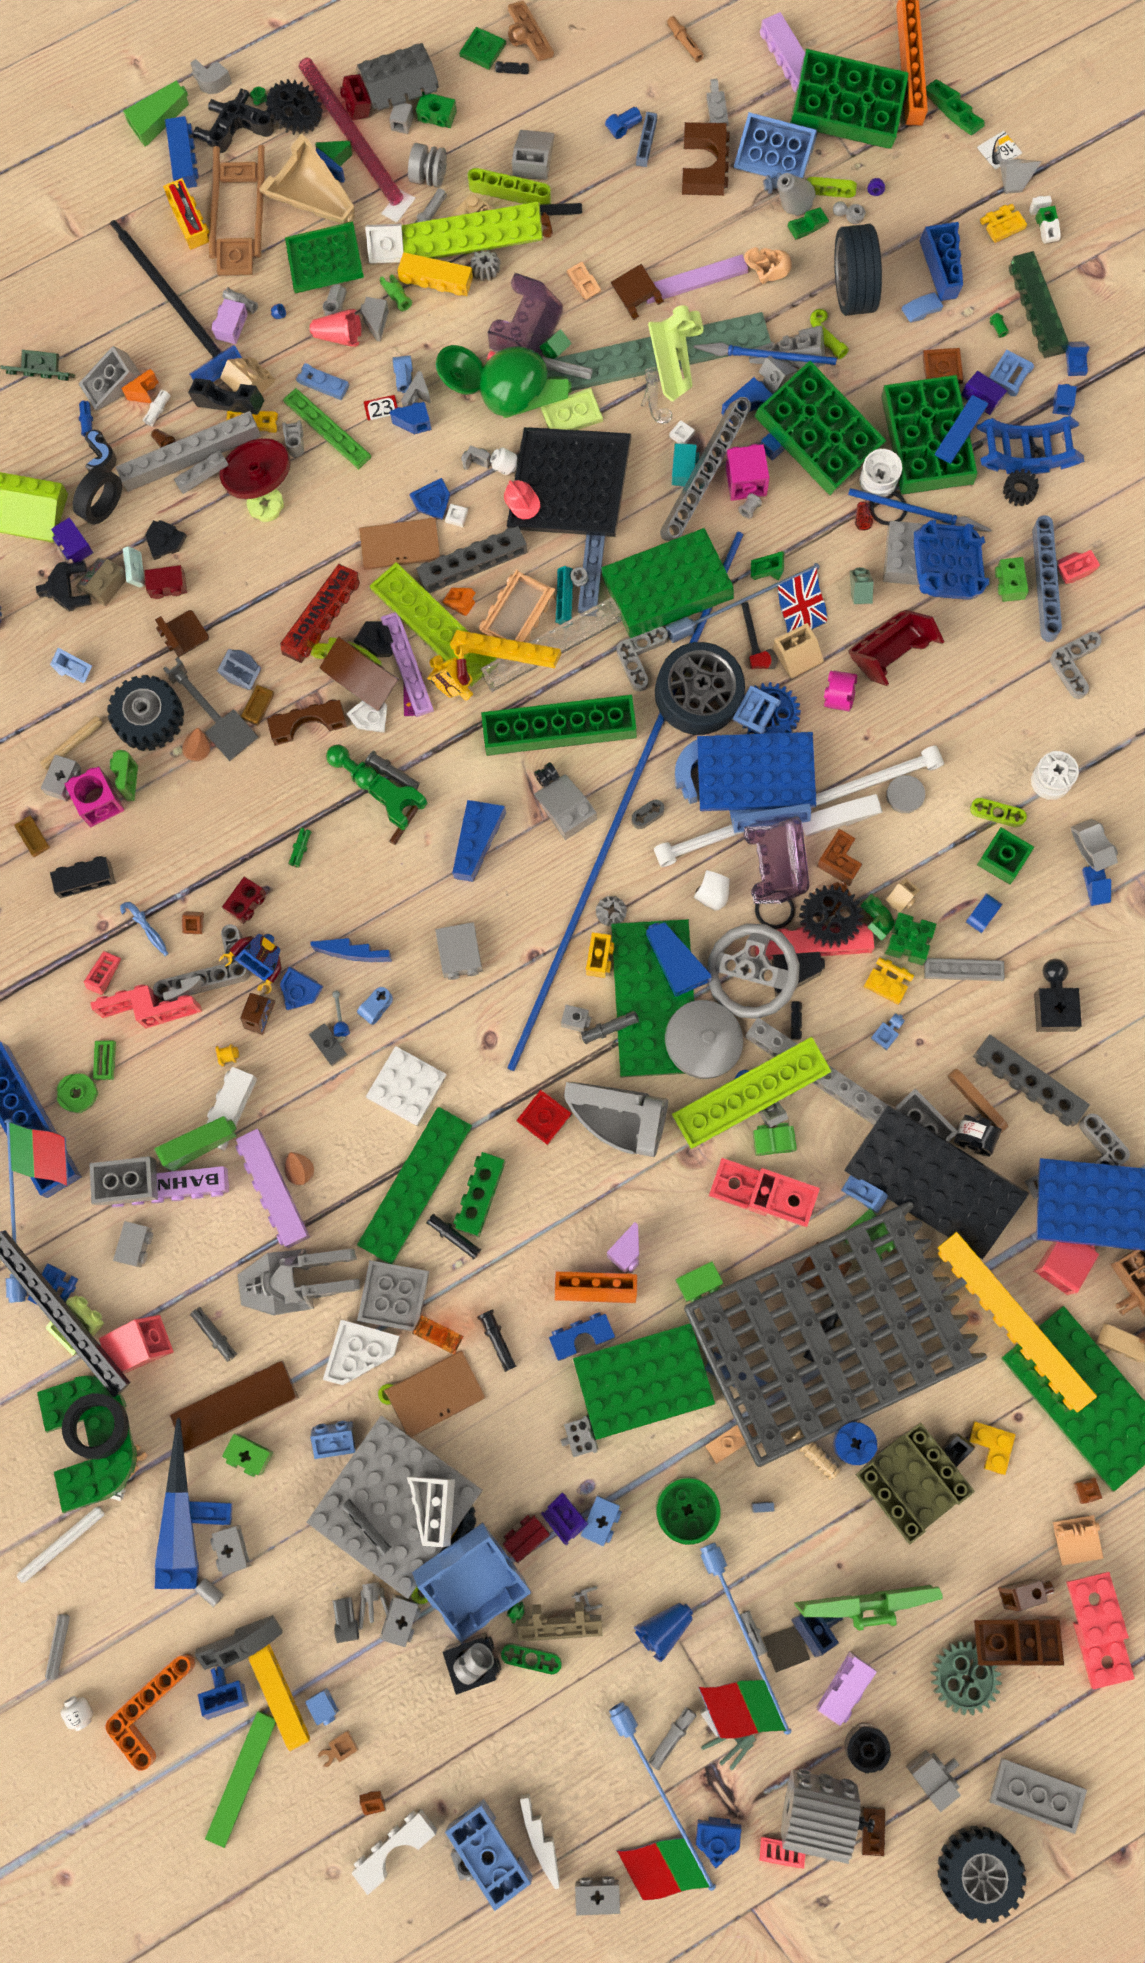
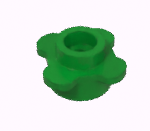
(258, 95)
(516, 1612)

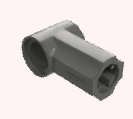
(346, 1626)

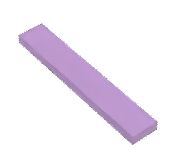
(701, 277)
(408, 665)

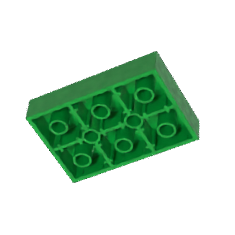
(849, 98)
(917, 423)
(819, 427)
(667, 582)
(643, 1381)

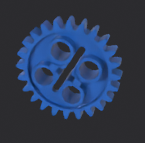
(786, 707)

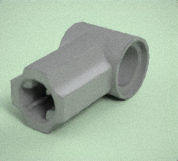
(335, 300)

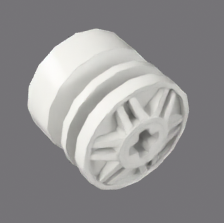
(885, 465)
(1050, 783)

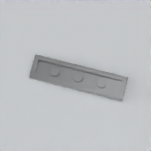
(964, 969)

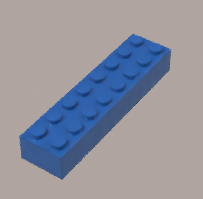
(24, 1108)

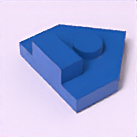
(432, 499)
(299, 989)
(718, 1839)

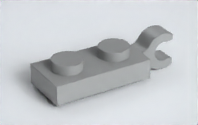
(716, 104)

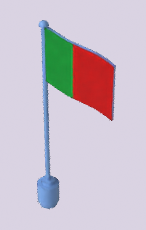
(38, 1156)
(741, 1706)
(667, 1864)

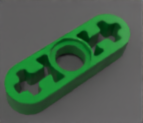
(548, 1655)

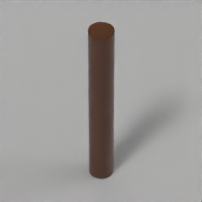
(398, 833)

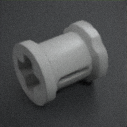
(750, 506)

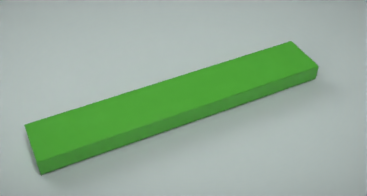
(327, 428)
(241, 1779)

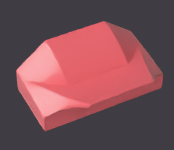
(1077, 566)

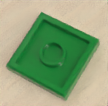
(482, 48)

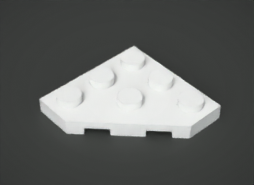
(358, 1351)

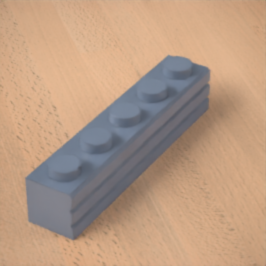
(646, 139)

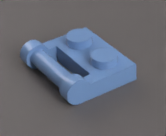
(1005, 370)
(750, 708)

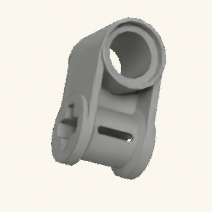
(294, 436)

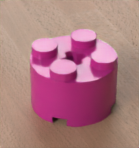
(840, 691)

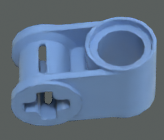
(374, 1007)

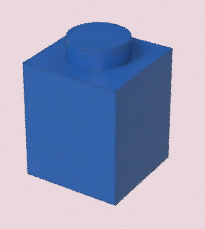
(1064, 399)

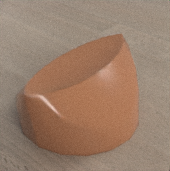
(196, 746)
(298, 1169)

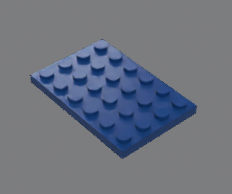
(756, 771)
(1091, 1204)

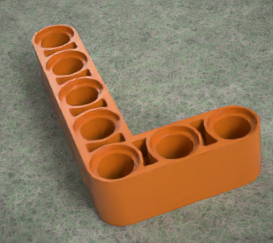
(144, 1704)

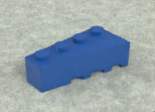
(478, 829)

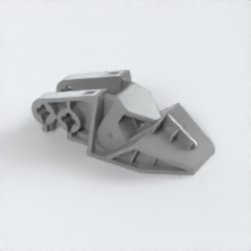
(270, 1283)

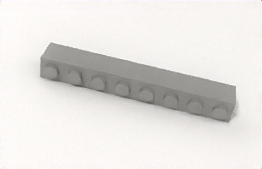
(188, 451)

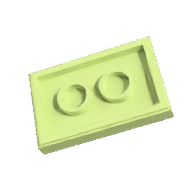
(574, 412)

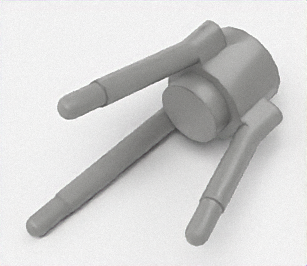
(369, 1594)

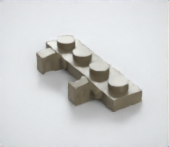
(575, 1626)

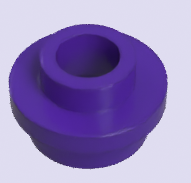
(876, 187)

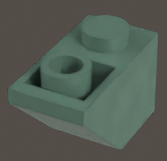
(861, 586)

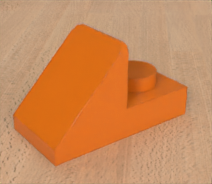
(138, 388)
(460, 600)

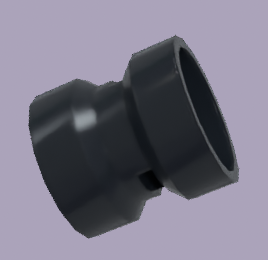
(547, 774)

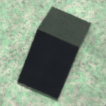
(957, 1448)

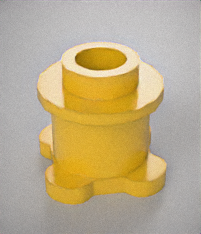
(227, 1054)

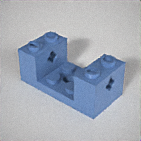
(471, 1837)

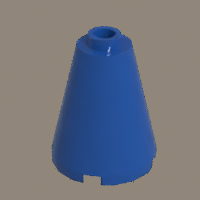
(664, 1629)

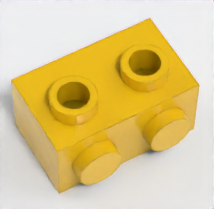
(598, 955)

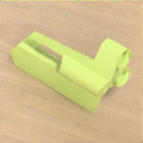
(671, 345)

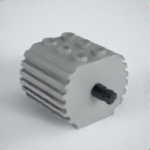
(822, 1816)

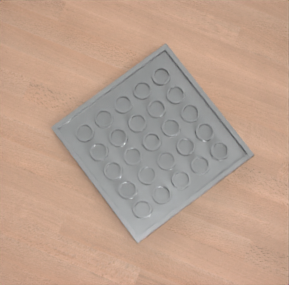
(379, 1487)

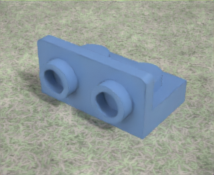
(332, 1439)

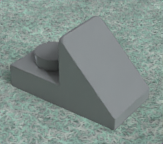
(415, 391)
(773, 1115)

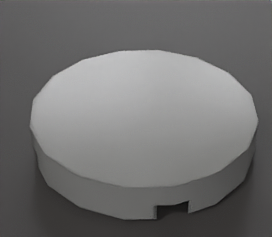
(905, 794)

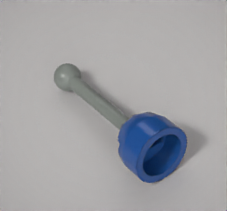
(341, 1029)

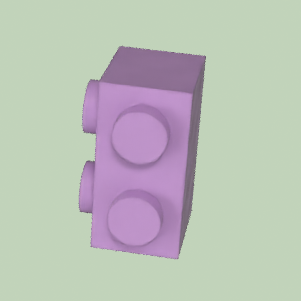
(229, 321)

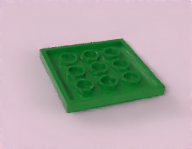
(324, 257)

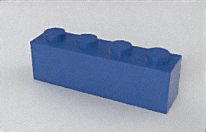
(181, 151)

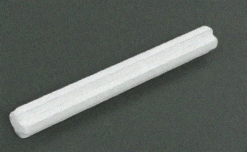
(60, 1544)

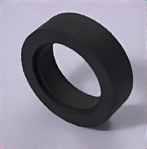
(88, 488)
(71, 1419)

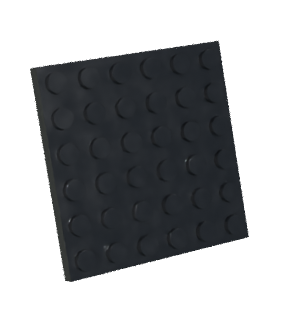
(575, 478)

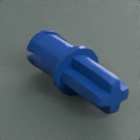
(85, 417)

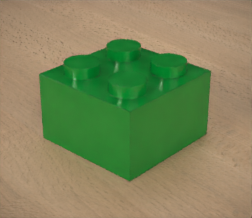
(1005, 856)

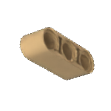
(1121, 1342)

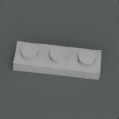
(201, 472)

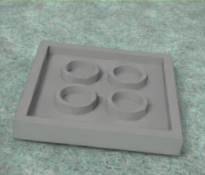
(393, 1295)

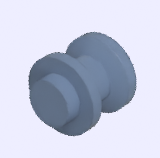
(771, 183)

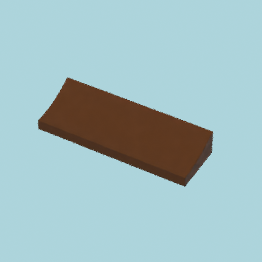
(235, 1406)

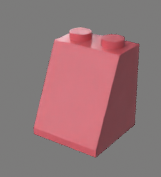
(1067, 1265)
(137, 1343)

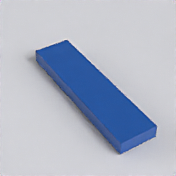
(961, 429)

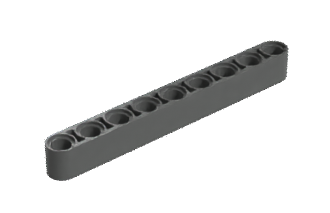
(712, 463)

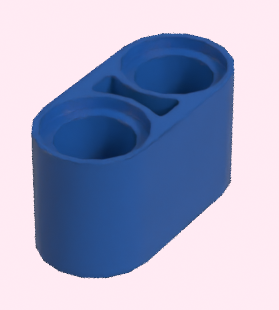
(983, 913)

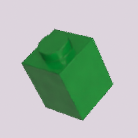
(555, 345)

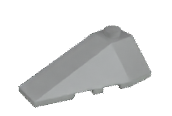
(808, 342)

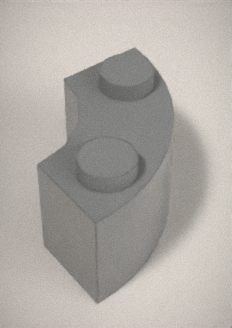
(1094, 845)

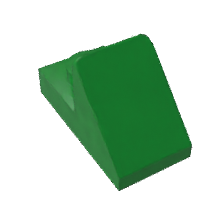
(769, 565)

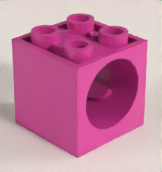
(747, 471)
(103, 808)

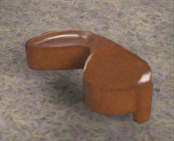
(547, 232)

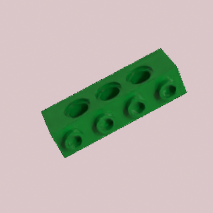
(475, 1225)

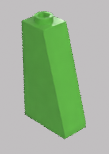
(149, 114)
(553, 391)
(195, 1143)

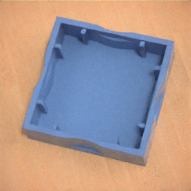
(471, 1582)

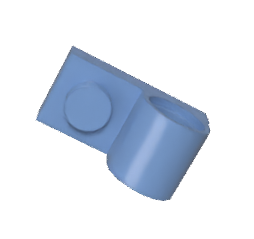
(865, 1193)

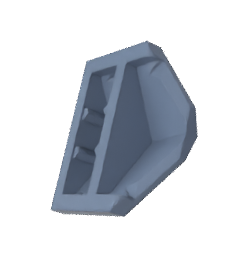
(239, 668)

